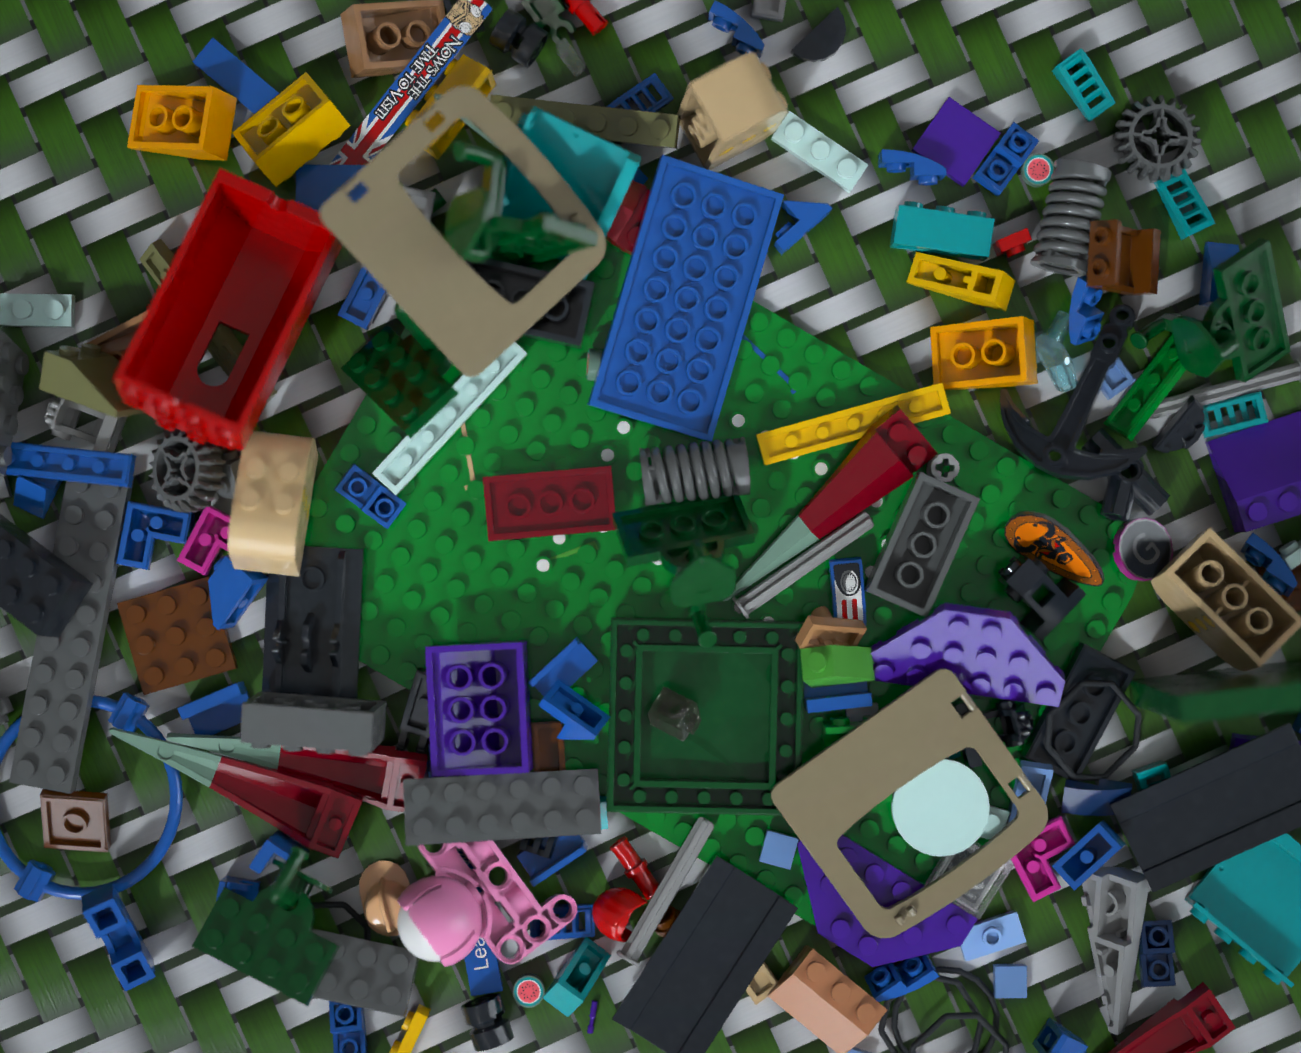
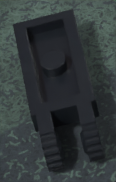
(416, 714)

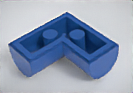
(144, 525)

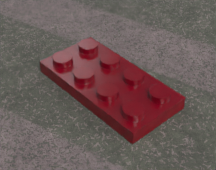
(549, 503)

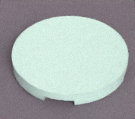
(941, 809)

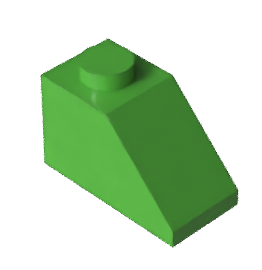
(836, 665)

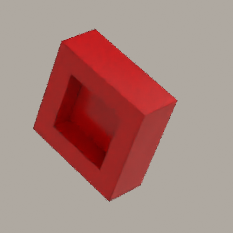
(1012, 244)

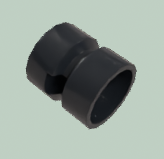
(508, 33)
(487, 1022)

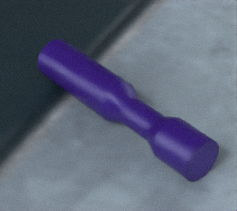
(592, 1016)

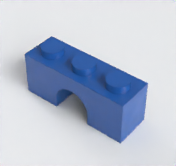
(124, 944)

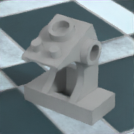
(63, 417)

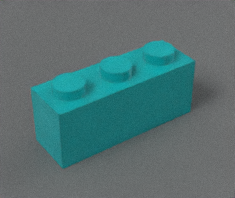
(942, 231)

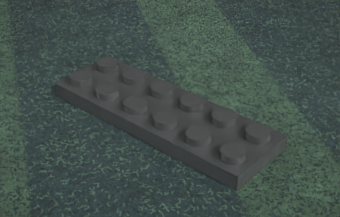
(501, 806)

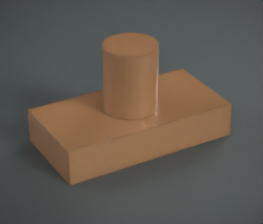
(824, 630)

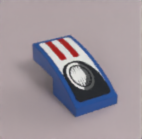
(847, 588)

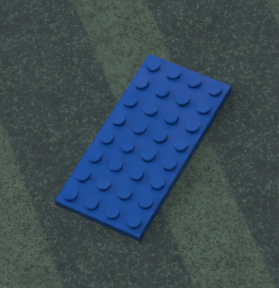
(685, 298)

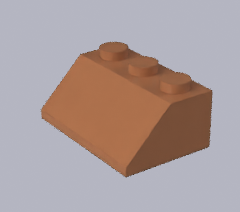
(826, 1001)

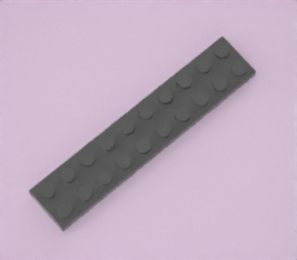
(67, 666)

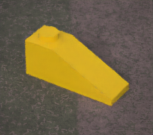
(962, 280)

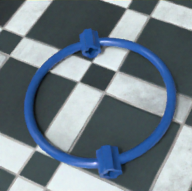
(37, 876)

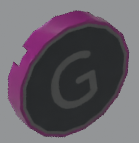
(1142, 548)

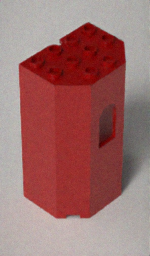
(241, 265)

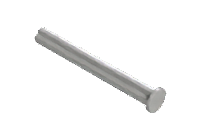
(1231, 389)
(804, 563)
(666, 891)

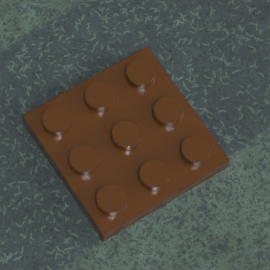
(175, 636)

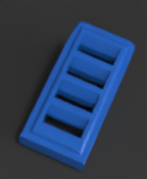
(632, 94)
(575, 932)

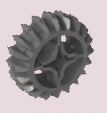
(1182, 138)
(183, 469)

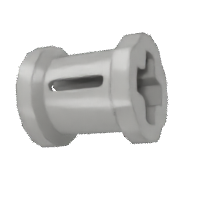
(949, 460)

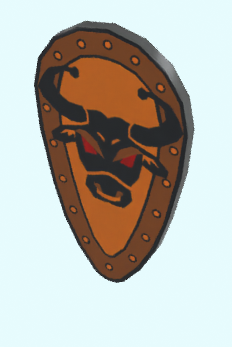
(1054, 545)

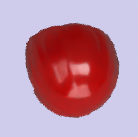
(613, 911)

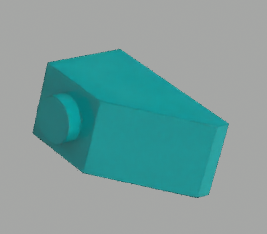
(577, 977)

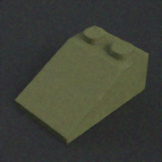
(85, 378)

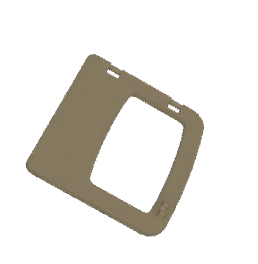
(421, 268)
(875, 761)

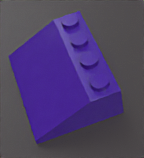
(1260, 472)
(479, 708)

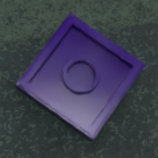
(956, 141)

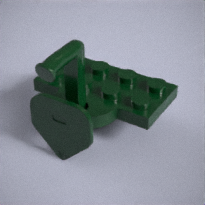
(481, 232)
(1239, 325)
(403, 375)
(691, 545)
(266, 939)

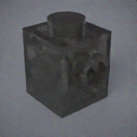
(674, 714)

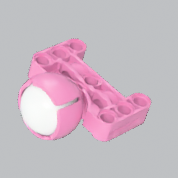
(447, 914)

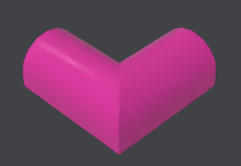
(206, 540)
(1032, 860)

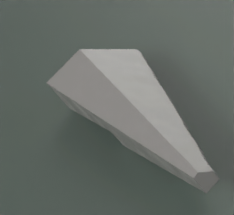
(1116, 916)

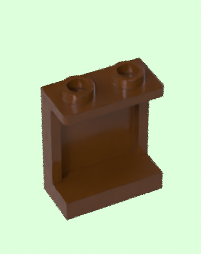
(1123, 258)

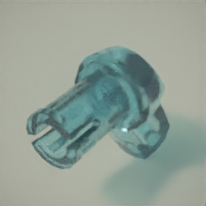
(1055, 356)

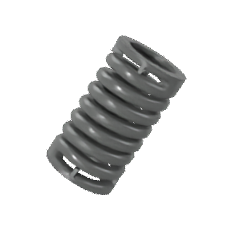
(1079, 210)
(694, 469)

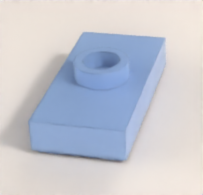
(993, 935)

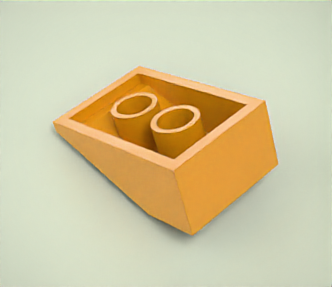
(182, 121)
(984, 354)

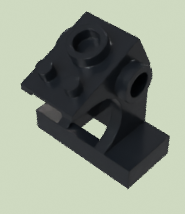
(1023, 578)
(1015, 724)

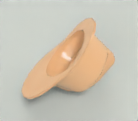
(379, 891)

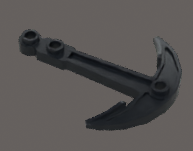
(1074, 462)

